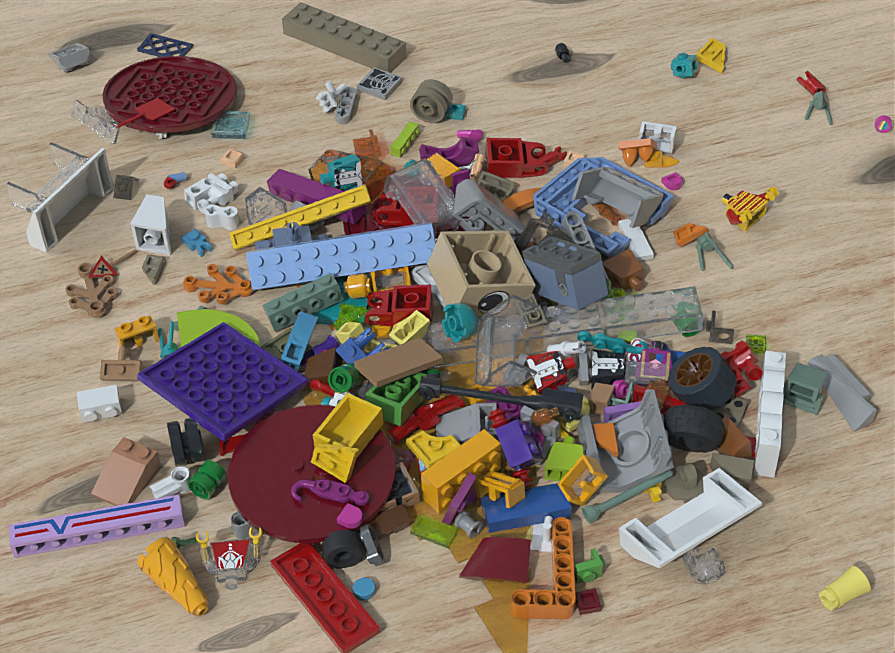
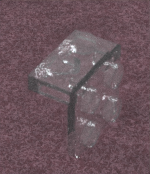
(263, 205)

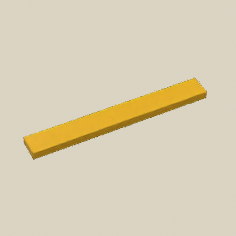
(303, 216)

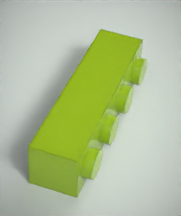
(404, 139)

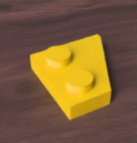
(713, 55)
(335, 460)

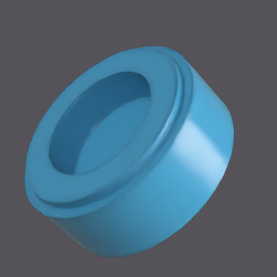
(364, 588)

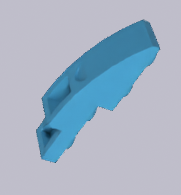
(299, 340)

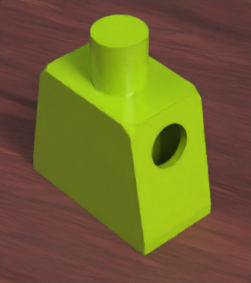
(562, 458)

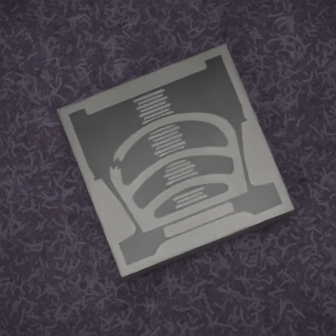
(379, 83)

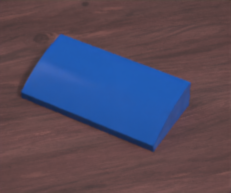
(532, 510)

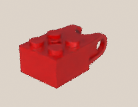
(514, 158)
(395, 211)
(400, 304)

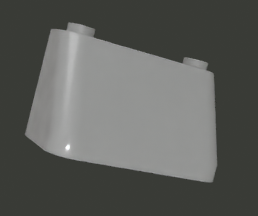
(476, 201)

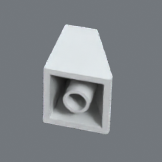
(151, 226)

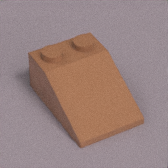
(126, 472)

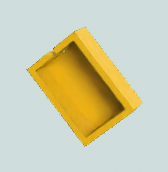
(350, 424)

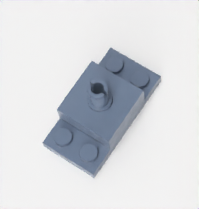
(289, 235)

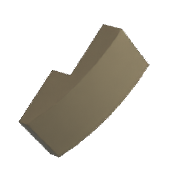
(537, 317)

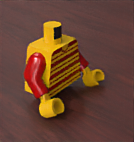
(747, 208)

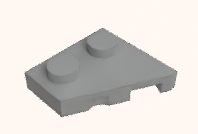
(583, 370)

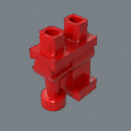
(743, 359)

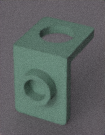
(614, 401)

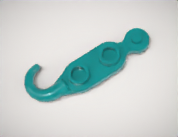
(617, 345)

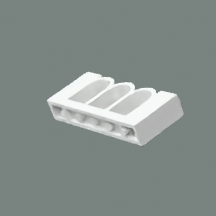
(769, 414)

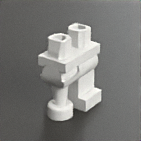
(210, 192)

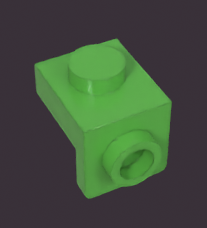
(590, 569)

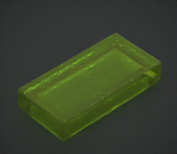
(433, 531)

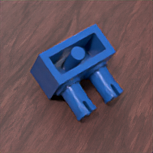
(354, 349)

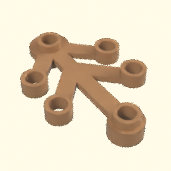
(96, 307)

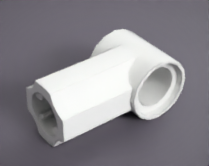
(173, 484)

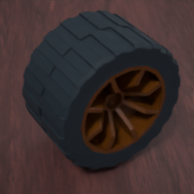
(702, 378)

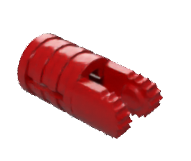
(812, 84)

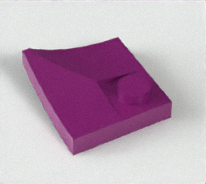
(465, 496)

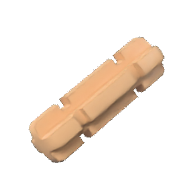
(477, 166)

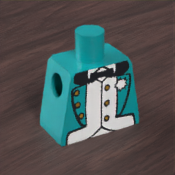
(343, 173)

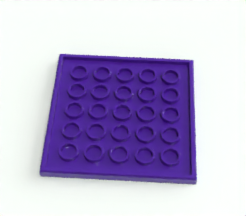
(223, 381)

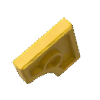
(431, 448)

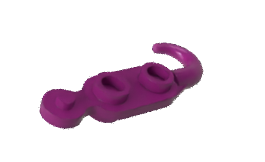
(331, 490)

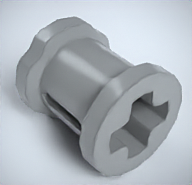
(468, 524)

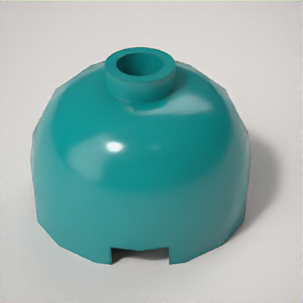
(459, 322)

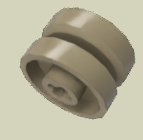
(431, 101)

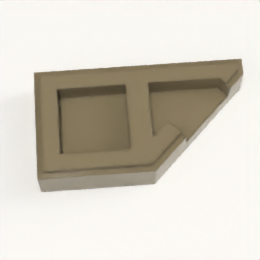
(153, 266)

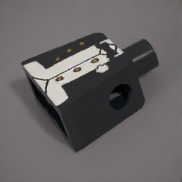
(606, 367)

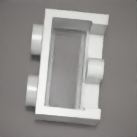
(660, 133)

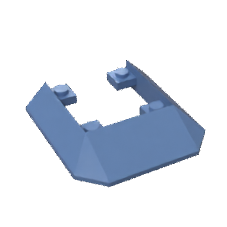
(557, 201)

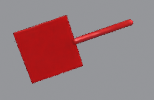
(152, 110)

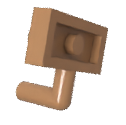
(120, 369)

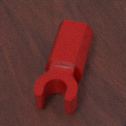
(553, 157)

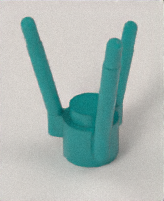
(170, 347)

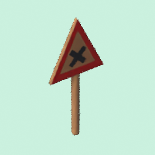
(103, 268)

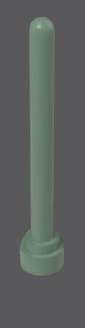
(592, 513)

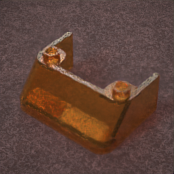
(372, 170)

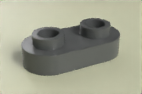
(369, 538)

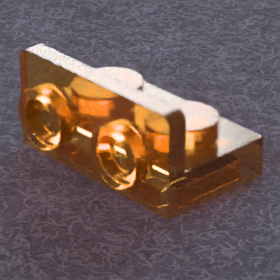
(367, 146)

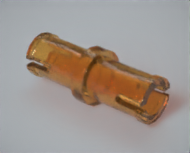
(607, 212)

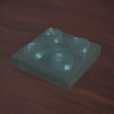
(231, 125)

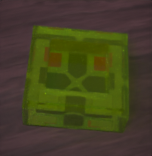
(757, 343)

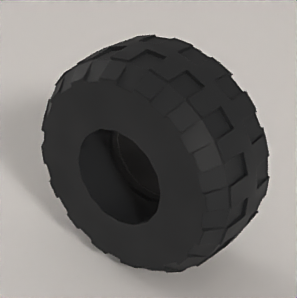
(693, 428)

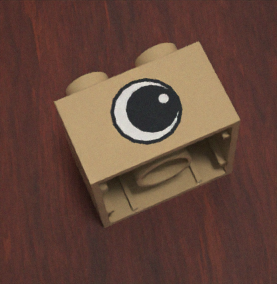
(479, 269)

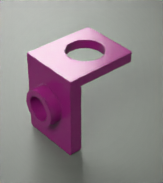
(458, 177)

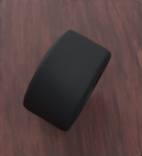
(342, 549)

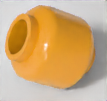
(358, 286)

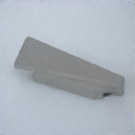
(845, 391)

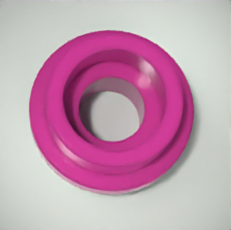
(620, 388)

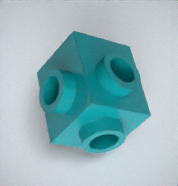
(684, 65)

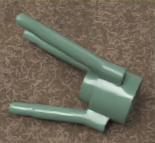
(819, 102)
(706, 243)

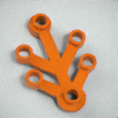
(240, 287)

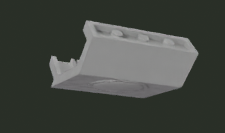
(640, 445)

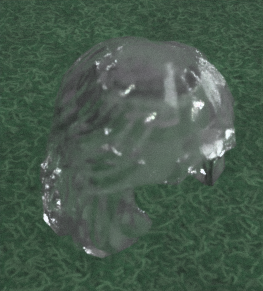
(704, 568)

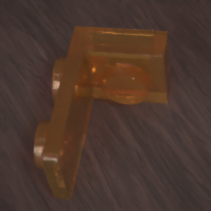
(661, 391)

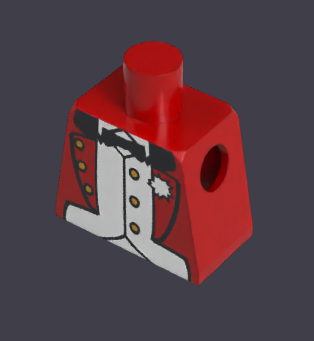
(550, 369)

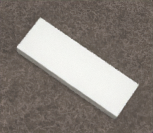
(638, 242)

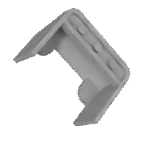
(619, 192)

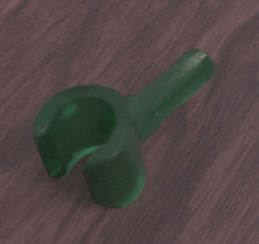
(183, 542)

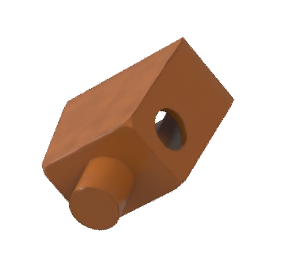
(624, 271)

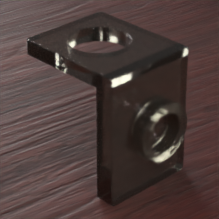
(124, 187)
(714, 331)

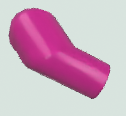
(473, 134)

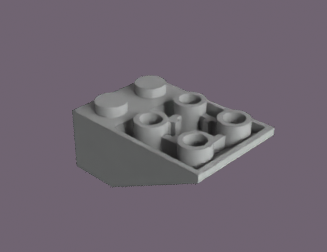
(467, 422)

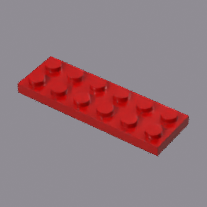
(325, 597)

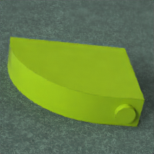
(197, 322)

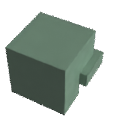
(805, 388)

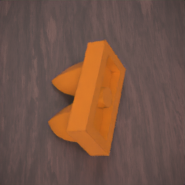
(630, 148)

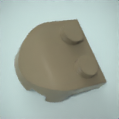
(496, 185)

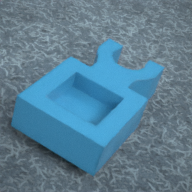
(196, 241)

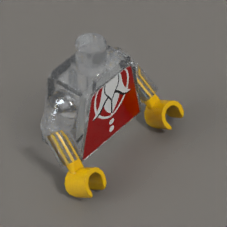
(231, 559)

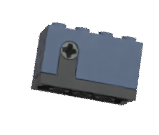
(566, 272)

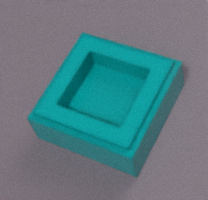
(456, 111)

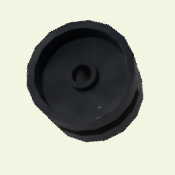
(185, 441)

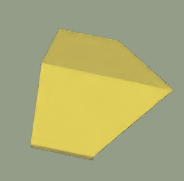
(410, 328)

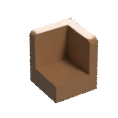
(600, 398)

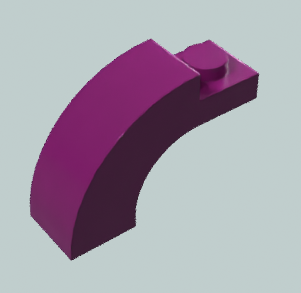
(458, 154)

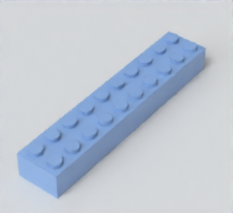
(341, 255)

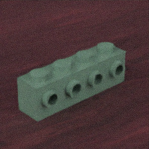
(303, 300)

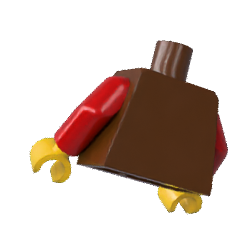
(318, 370)

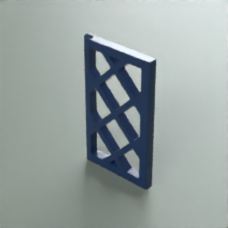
(162, 39)

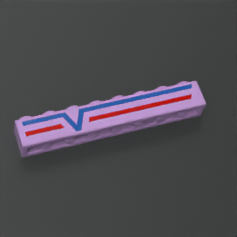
(96, 526)

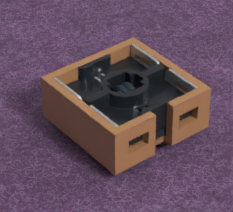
(403, 491)

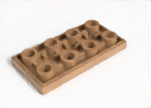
(398, 362)

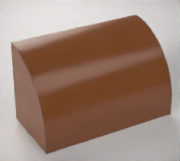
(734, 441)

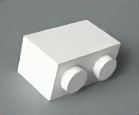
(99, 403)

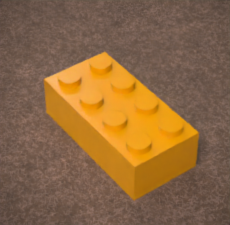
(446, 476)

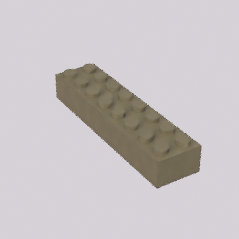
(344, 38)

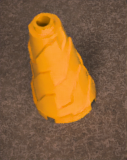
(172, 574)

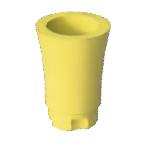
(845, 588)

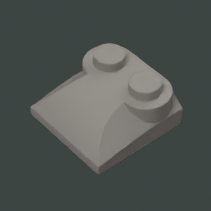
(71, 56)

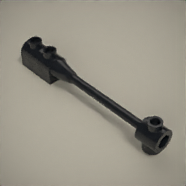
(568, 403)

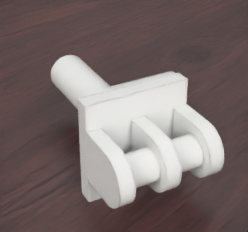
(327, 98)

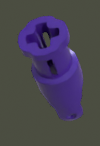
(329, 343)

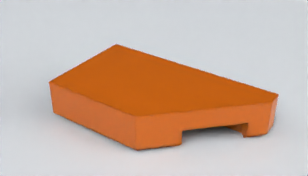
(688, 233)
(605, 437)

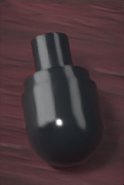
(562, 52)

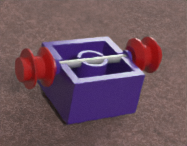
(518, 444)

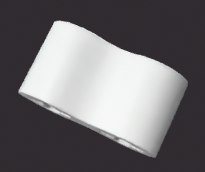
(221, 217)

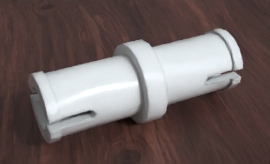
(567, 348)

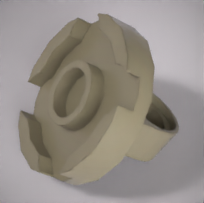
(685, 483)

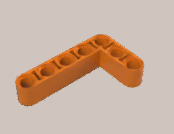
(559, 595)

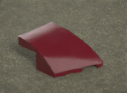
(499, 560)

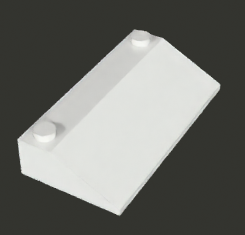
(91, 178)
(691, 524)

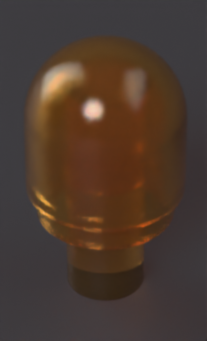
(543, 416)

